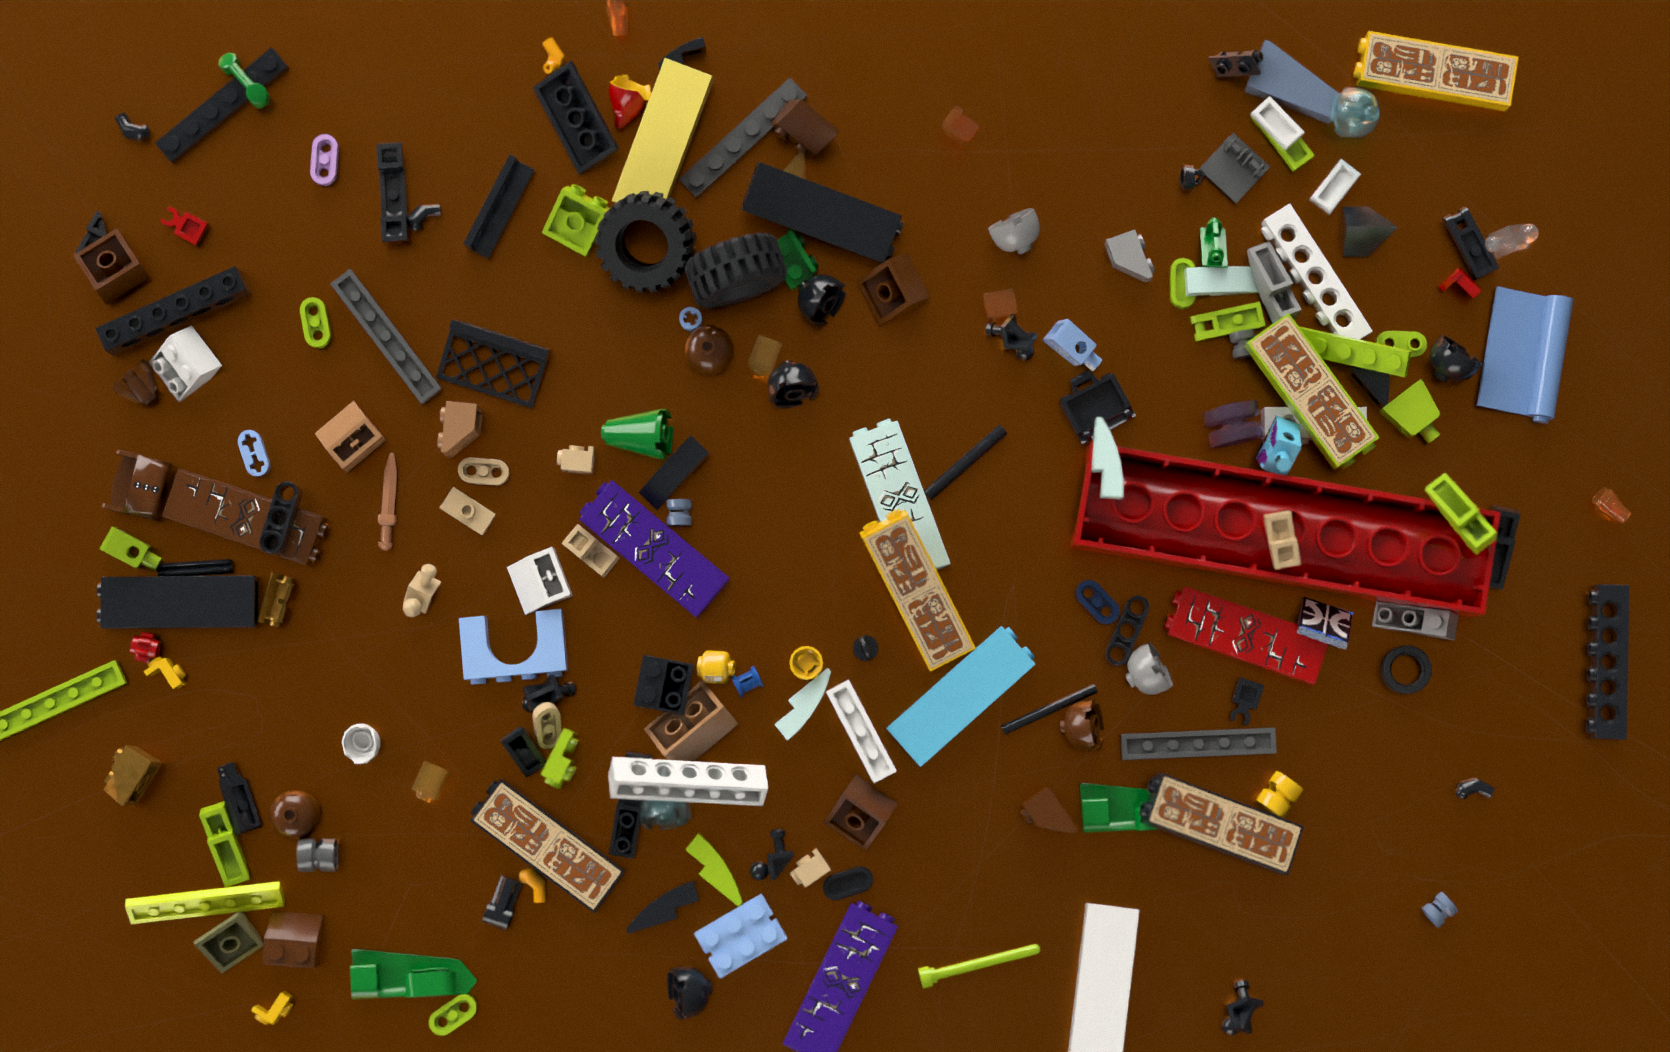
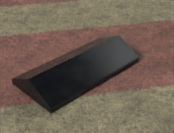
(576, 118)

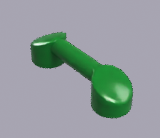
(255, 92)

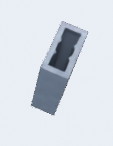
(1291, 84)

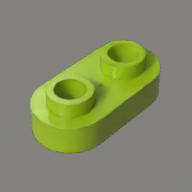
(315, 323)
(1402, 340)
(453, 1014)

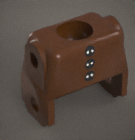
(140, 486)

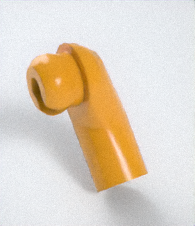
(555, 57)
(536, 882)

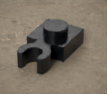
(1246, 695)

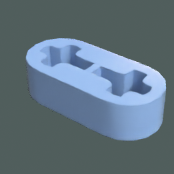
(260, 452)

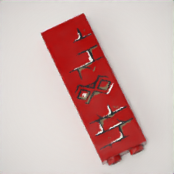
(1244, 635)

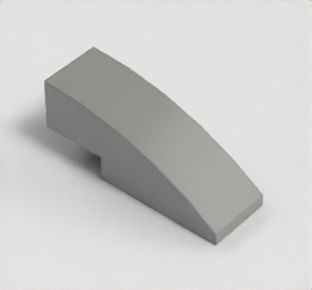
(1272, 282)

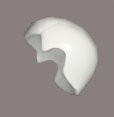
(361, 743)

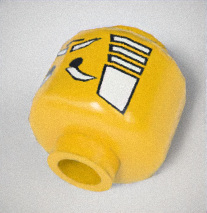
(715, 667)

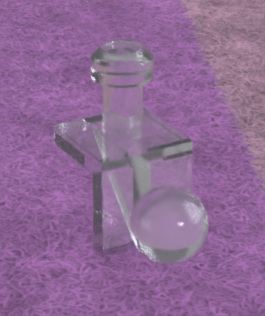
(1511, 239)

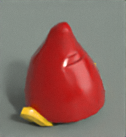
(627, 99)

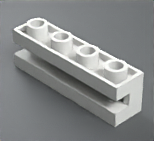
(861, 731)

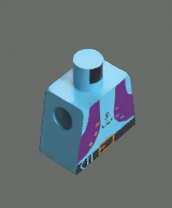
(1279, 452)

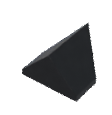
(1363, 231)

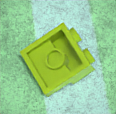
(575, 219)
(559, 767)

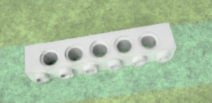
(1288, 220)
(687, 781)

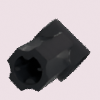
(500, 909)

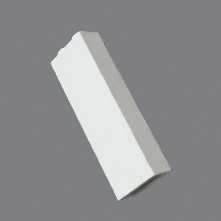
(1103, 979)

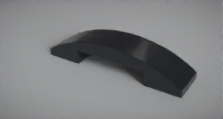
(393, 192)

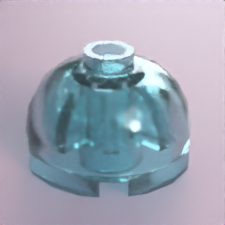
(1354, 112)
(664, 813)

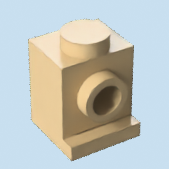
(576, 459)
(810, 869)

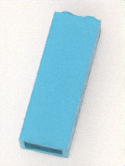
(961, 695)

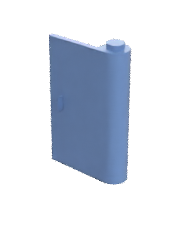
(1525, 353)

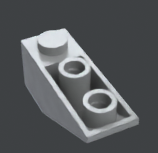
(1415, 620)

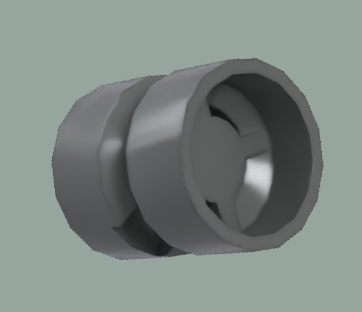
(317, 855)

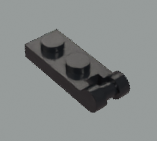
(1470, 243)

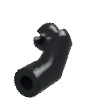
(132, 131)
(420, 213)
(1471, 786)

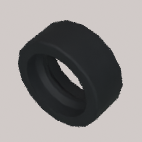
(1392, 684)

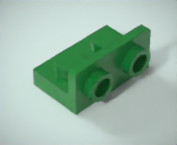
(798, 263)

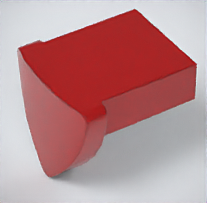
(1463, 280)

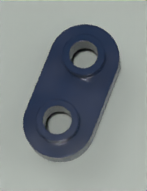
(1097, 602)

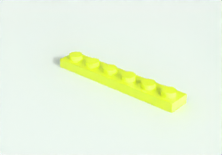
(205, 902)

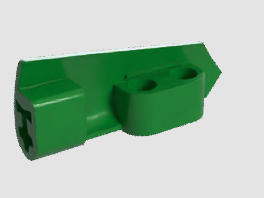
(1111, 808)
(399, 975)

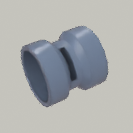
(679, 519)
(1442, 904)

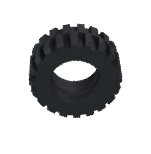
(626, 267)
(736, 270)

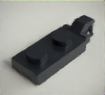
(238, 800)

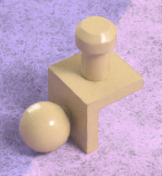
(421, 591)

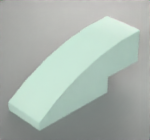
(1219, 281)
(1106, 460)
(804, 705)

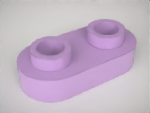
(324, 161)

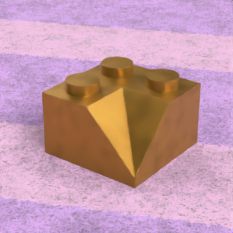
(130, 774)

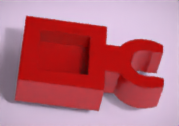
(187, 227)

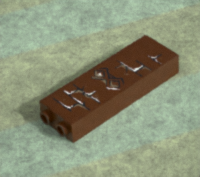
(240, 516)

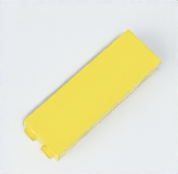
(665, 131)

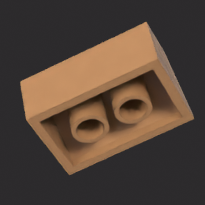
(696, 731)

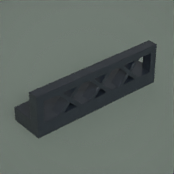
(499, 207)

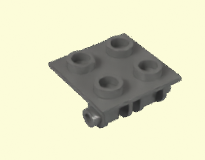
(1234, 167)

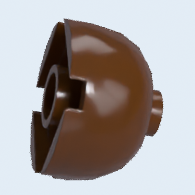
(708, 350)
(1083, 725)
(294, 815)

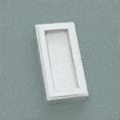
(1277, 123)
(1335, 186)

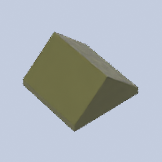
(230, 942)

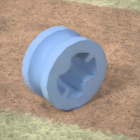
(687, 326)

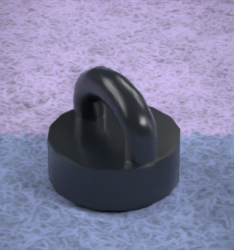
(1187, 177)
(865, 648)

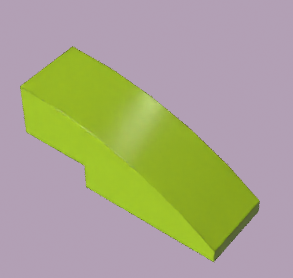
(1461, 513)
(224, 844)
(715, 868)

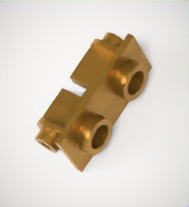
(275, 600)

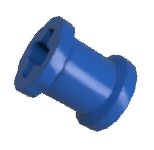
(747, 681)

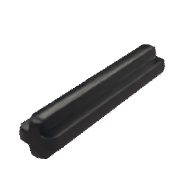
(195, 568)

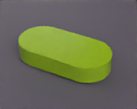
(1177, 284)

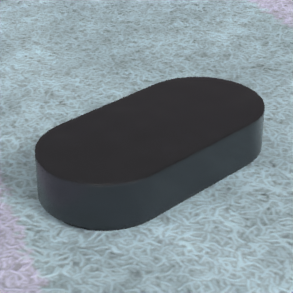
(847, 883)

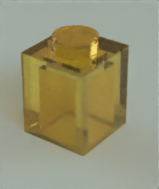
(764, 356)
(430, 781)

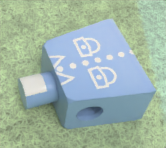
(1063, 340)

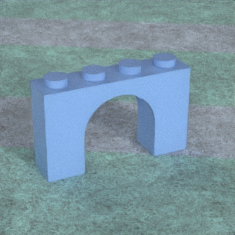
(547, 658)

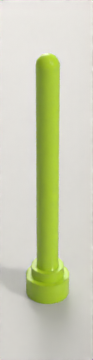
(930, 975)

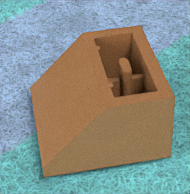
(460, 427)
(350, 437)

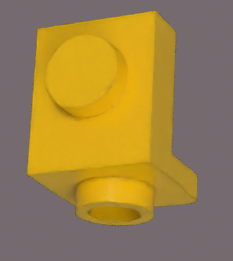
(173, 673)
(280, 1008)

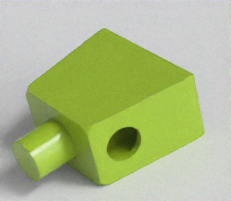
(1413, 412)
(119, 544)

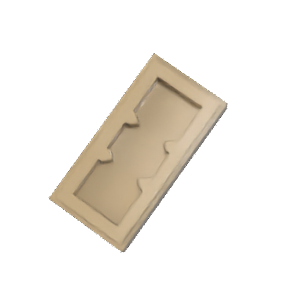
(468, 511)

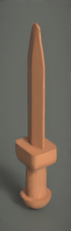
(387, 517)

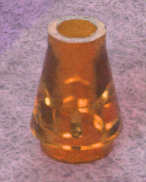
(617, 14)
(1609, 504)

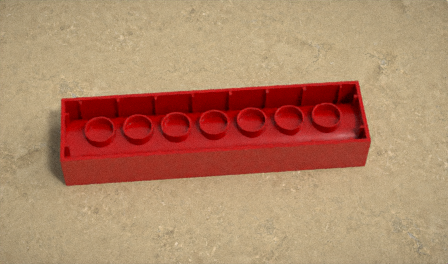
(1345, 535)

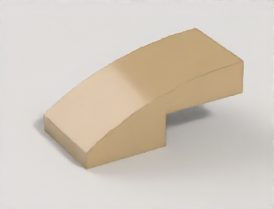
(1282, 539)
(590, 550)

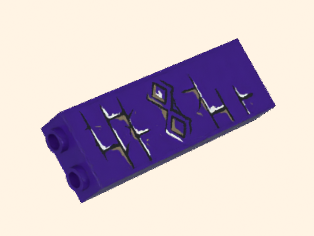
(653, 548)
(841, 980)

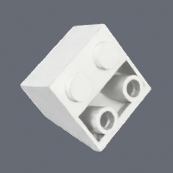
(184, 363)
(539, 580)

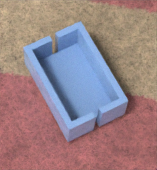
(741, 935)

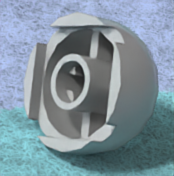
(1016, 232)
(1148, 671)

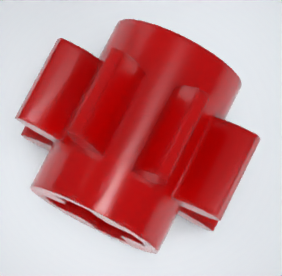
(145, 647)

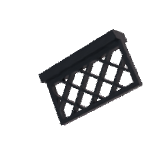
(497, 341)

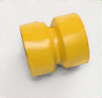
(806, 663)
(1279, 794)

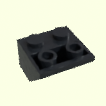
(663, 685)

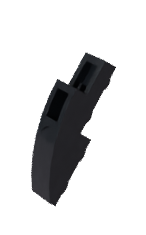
(627, 821)

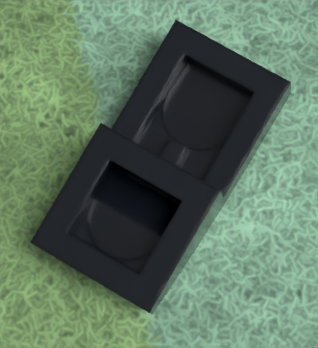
(688, 49)

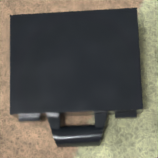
(1100, 399)

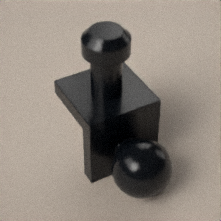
(1013, 337)
(546, 692)
(776, 861)
(1241, 1010)

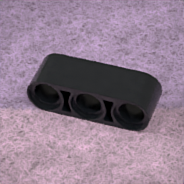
(282, 531)
(1133, 620)

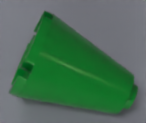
(641, 433)

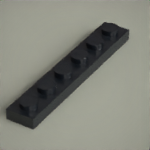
(219, 107)

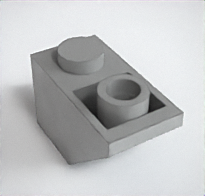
(1128, 255)

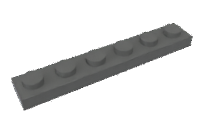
(739, 140)
(386, 336)
(1198, 743)

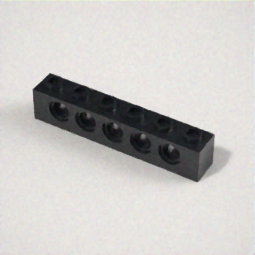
(173, 310)
(1617, 675)

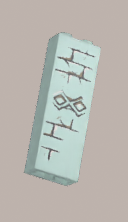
(895, 483)

